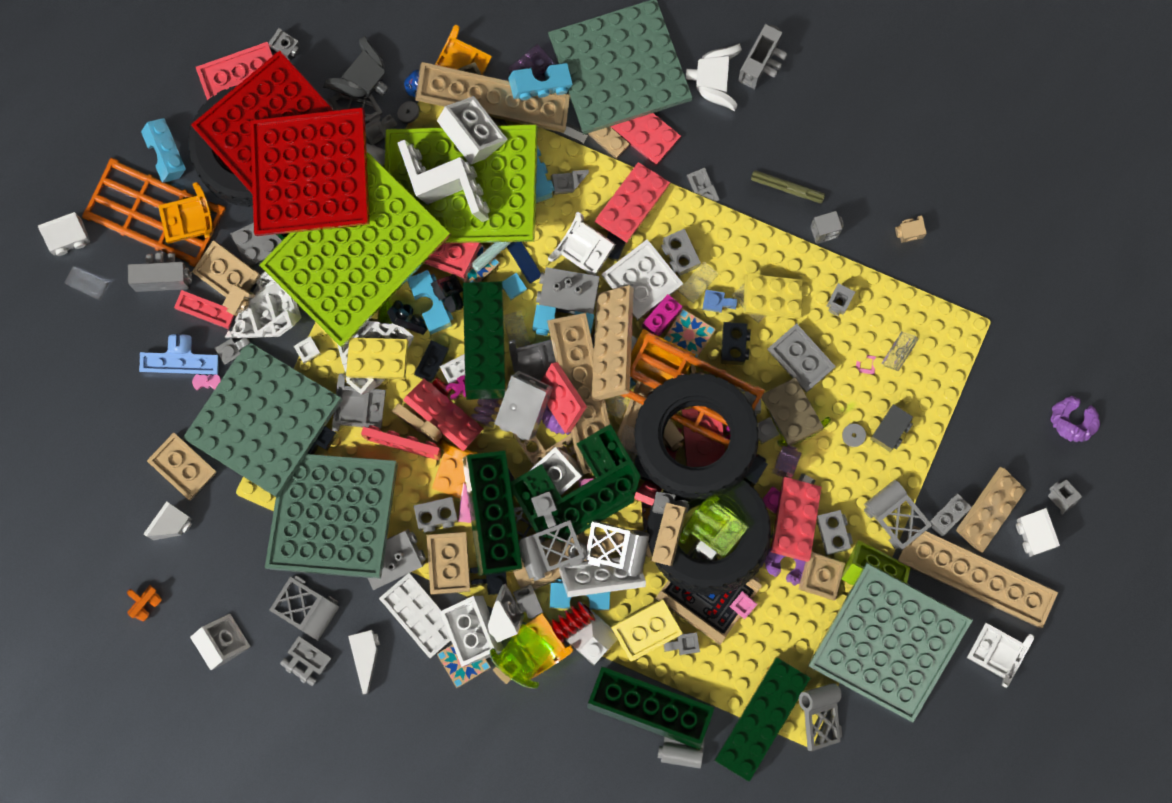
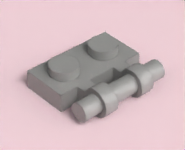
(308, 655)

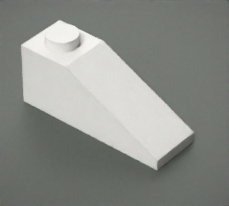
(364, 652)

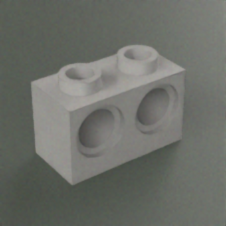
(826, 227)
(685, 251)
(435, 509)
(949, 515)
(828, 533)

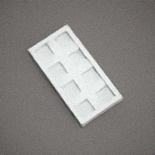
(417, 614)

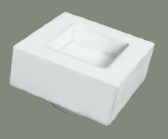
(307, 350)

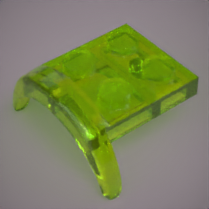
(714, 526)
(522, 657)

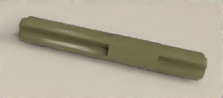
(788, 187)

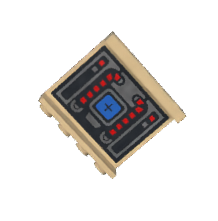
(704, 612)

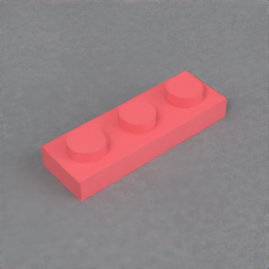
(204, 309)

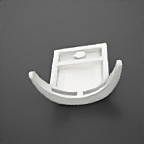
(584, 246)
(999, 652)

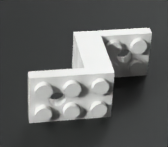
(444, 180)

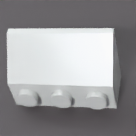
(471, 129)
(468, 630)

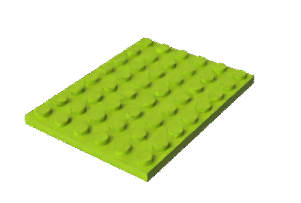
(504, 176)
(355, 270)

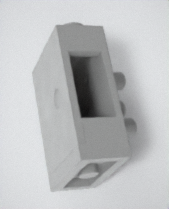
(761, 57)
(159, 275)
(568, 291)
(523, 405)
(400, 558)

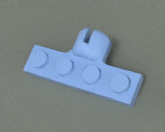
(179, 358)

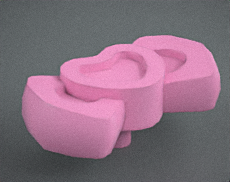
(206, 381)

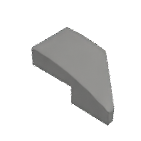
(567, 182)
(702, 185)

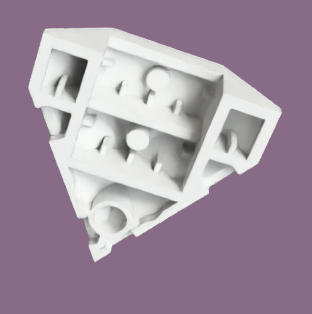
(268, 313)
(372, 330)

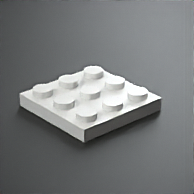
(647, 274)

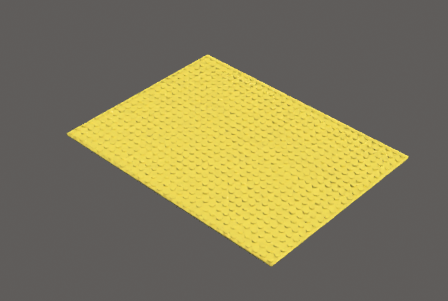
(927, 387)

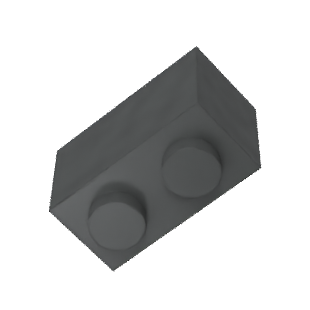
(891, 428)

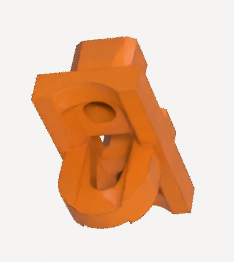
(137, 608)

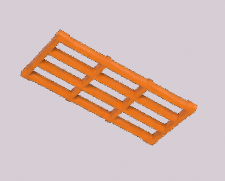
(132, 213)
(686, 356)

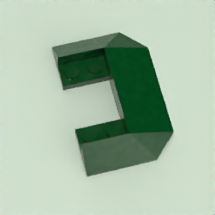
(597, 499)

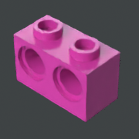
(662, 316)

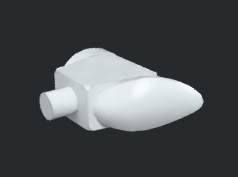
(713, 75)

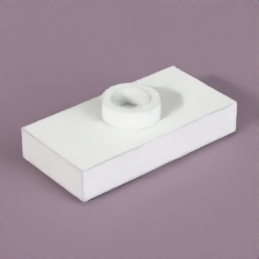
(454, 369)
(705, 553)

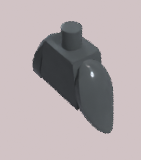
(362, 76)

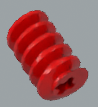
(572, 621)

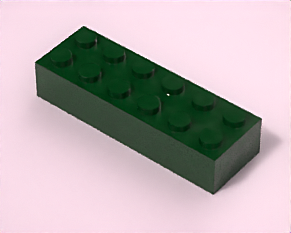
(484, 340)
(492, 513)
(650, 707)
(762, 719)

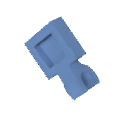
(715, 301)

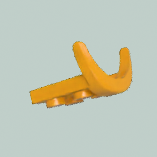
(459, 54)
(187, 217)
(451, 470)
(543, 628)

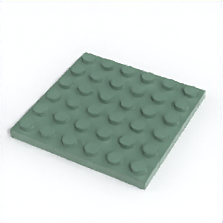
(620, 66)
(262, 419)
(333, 517)
(890, 642)

